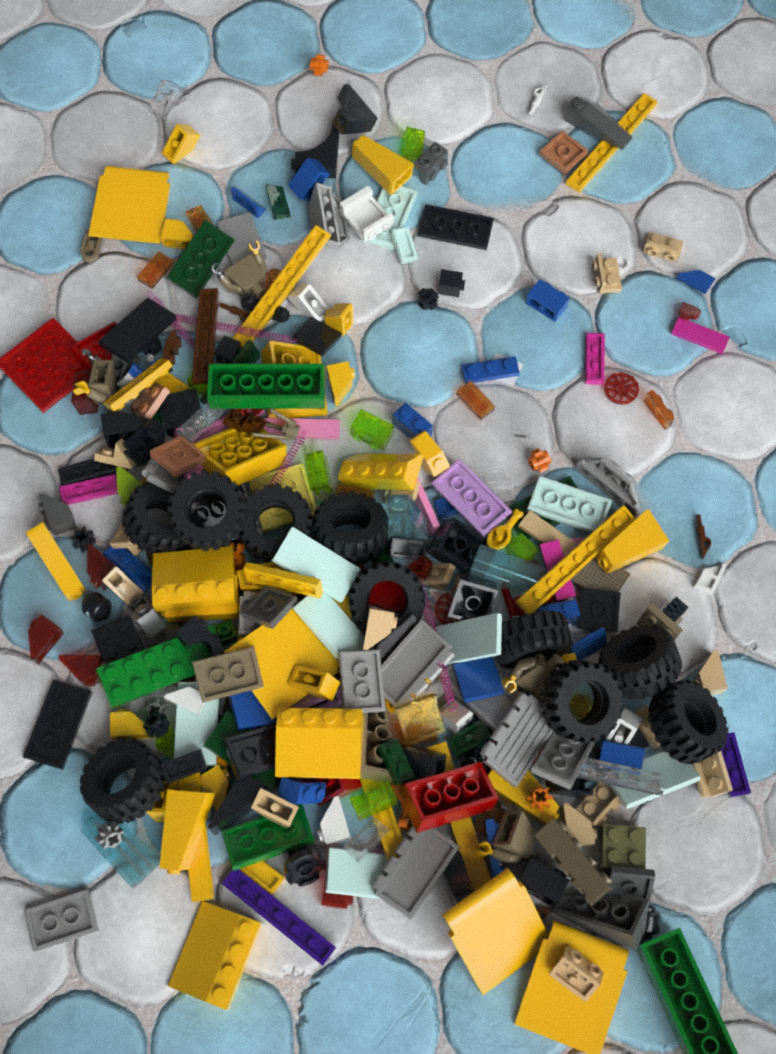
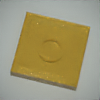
(419, 719)

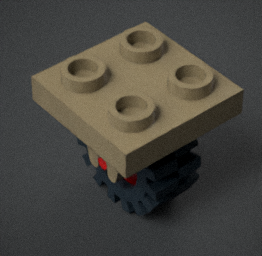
(666, 616)

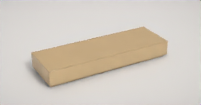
(544, 532)

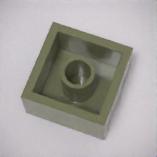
(622, 847)

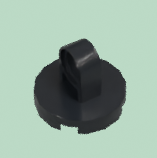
(304, 866)

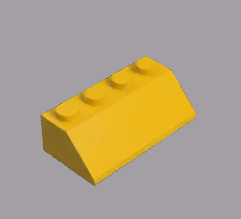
(381, 471)

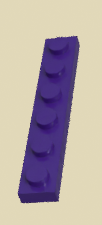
(279, 916)

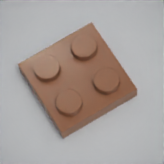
(563, 152)
(149, 401)
(177, 456)

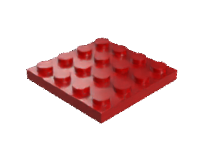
(43, 365)

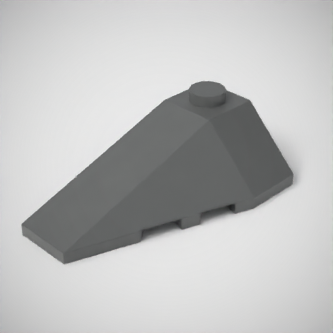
(596, 121)
(612, 917)

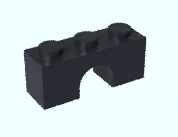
(196, 632)

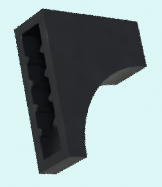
(355, 114)
(325, 153)
(424, 761)
(457, 880)

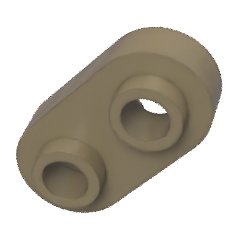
(90, 247)

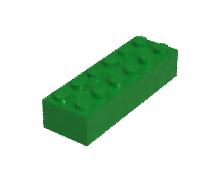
(266, 386)
(149, 671)
(685, 995)

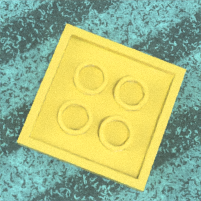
(296, 479)

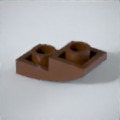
(171, 348)
(244, 424)

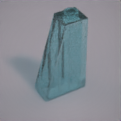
(405, 518)
(505, 569)
(129, 858)

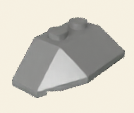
(325, 213)
(611, 480)

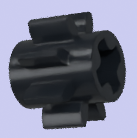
(427, 299)
(82, 535)
(156, 725)
(472, 757)

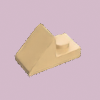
(115, 457)
(439, 576)
(121, 585)

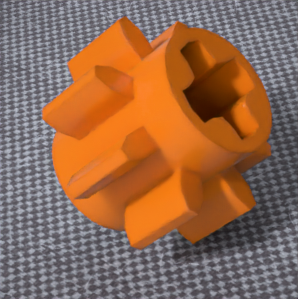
(319, 65)
(539, 460)
(544, 792)

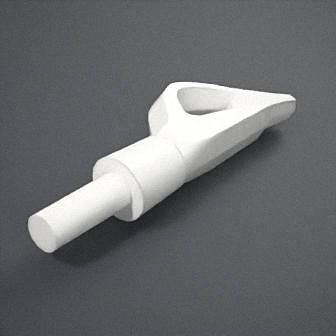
(537, 98)

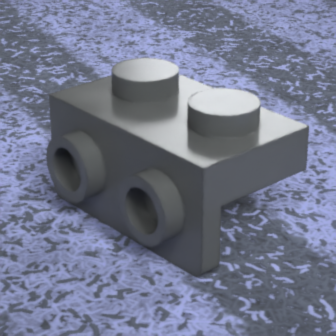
(432, 162)

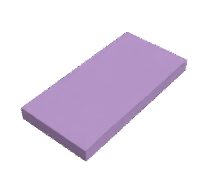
(471, 497)

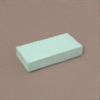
(404, 245)

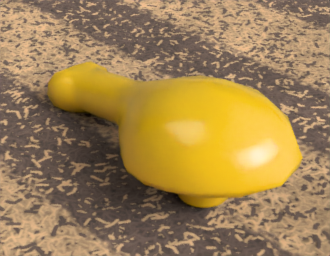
(501, 535)

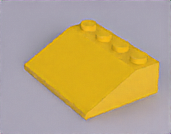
(288, 353)
(241, 454)
(193, 579)
(319, 743)
(215, 955)

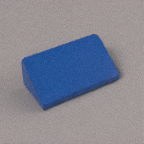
(247, 202)
(589, 644)
(622, 754)

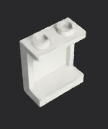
(365, 214)

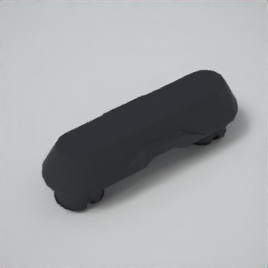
(249, 302)

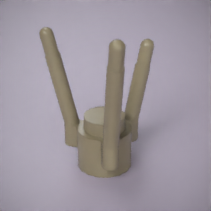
(289, 430)

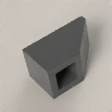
(58, 515)
(146, 616)

